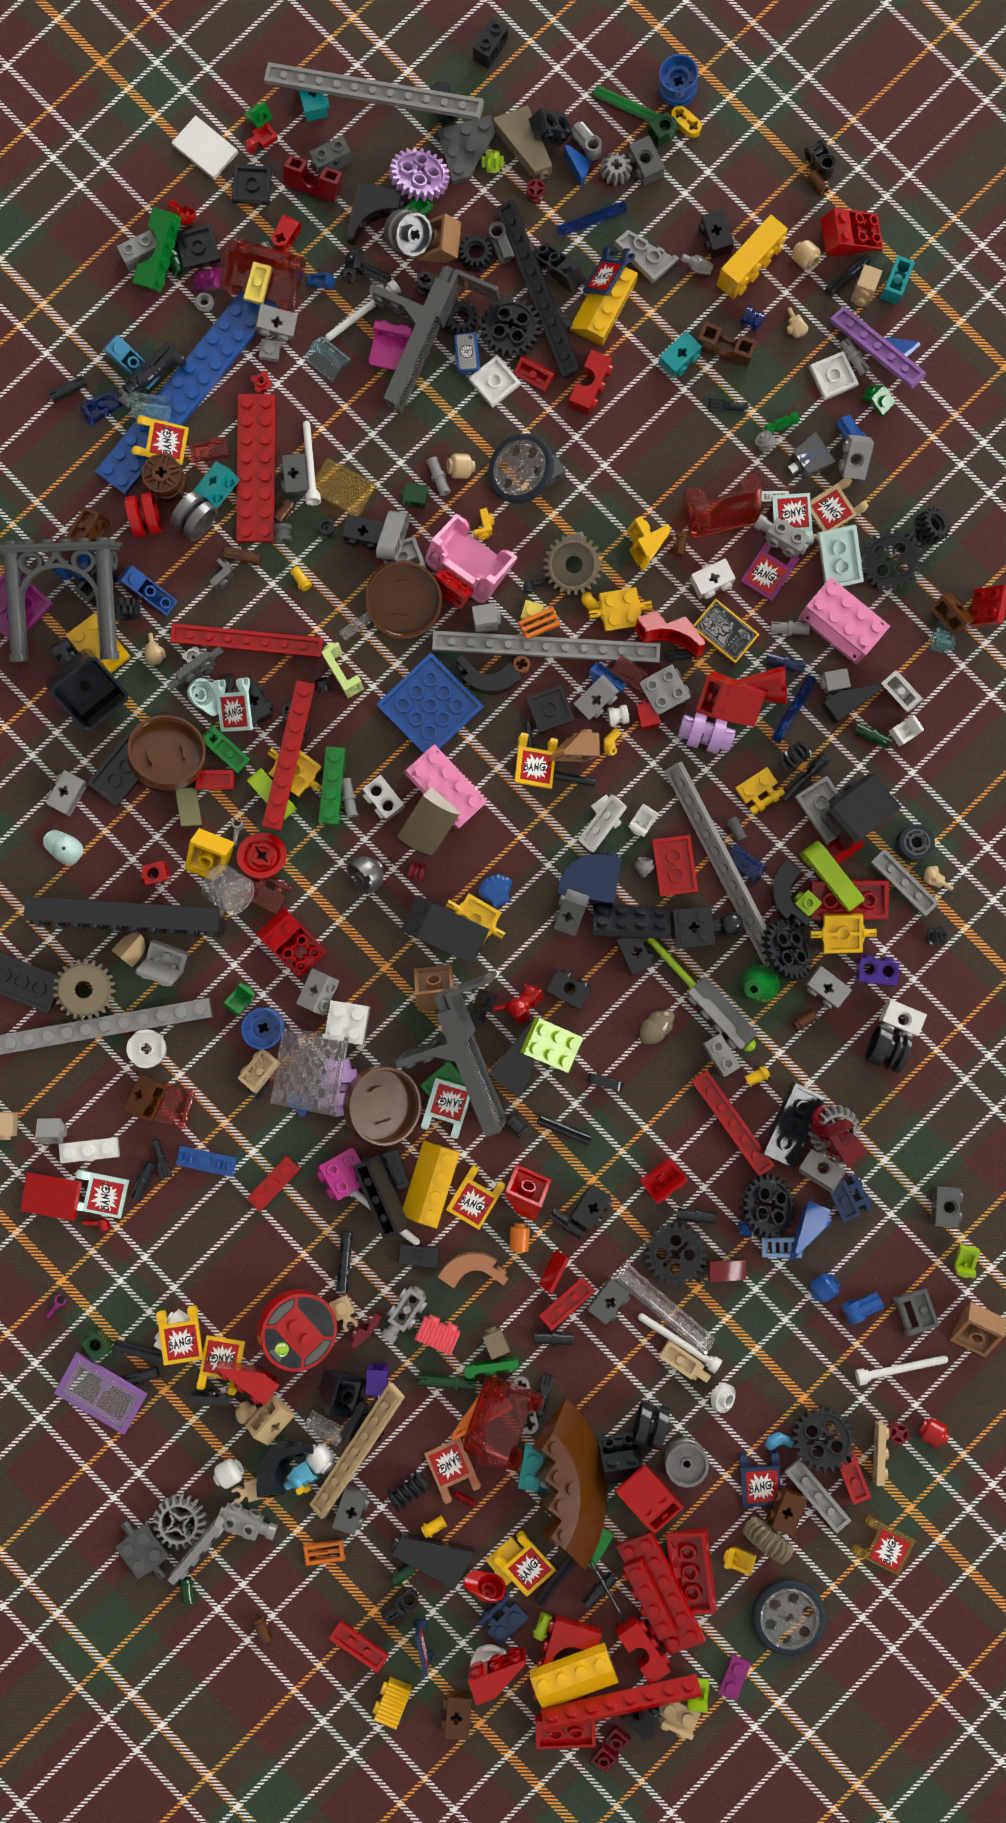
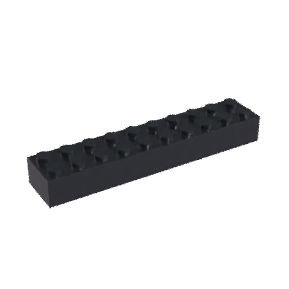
(124, 915)

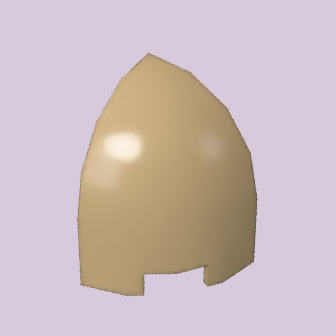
(130, 948)

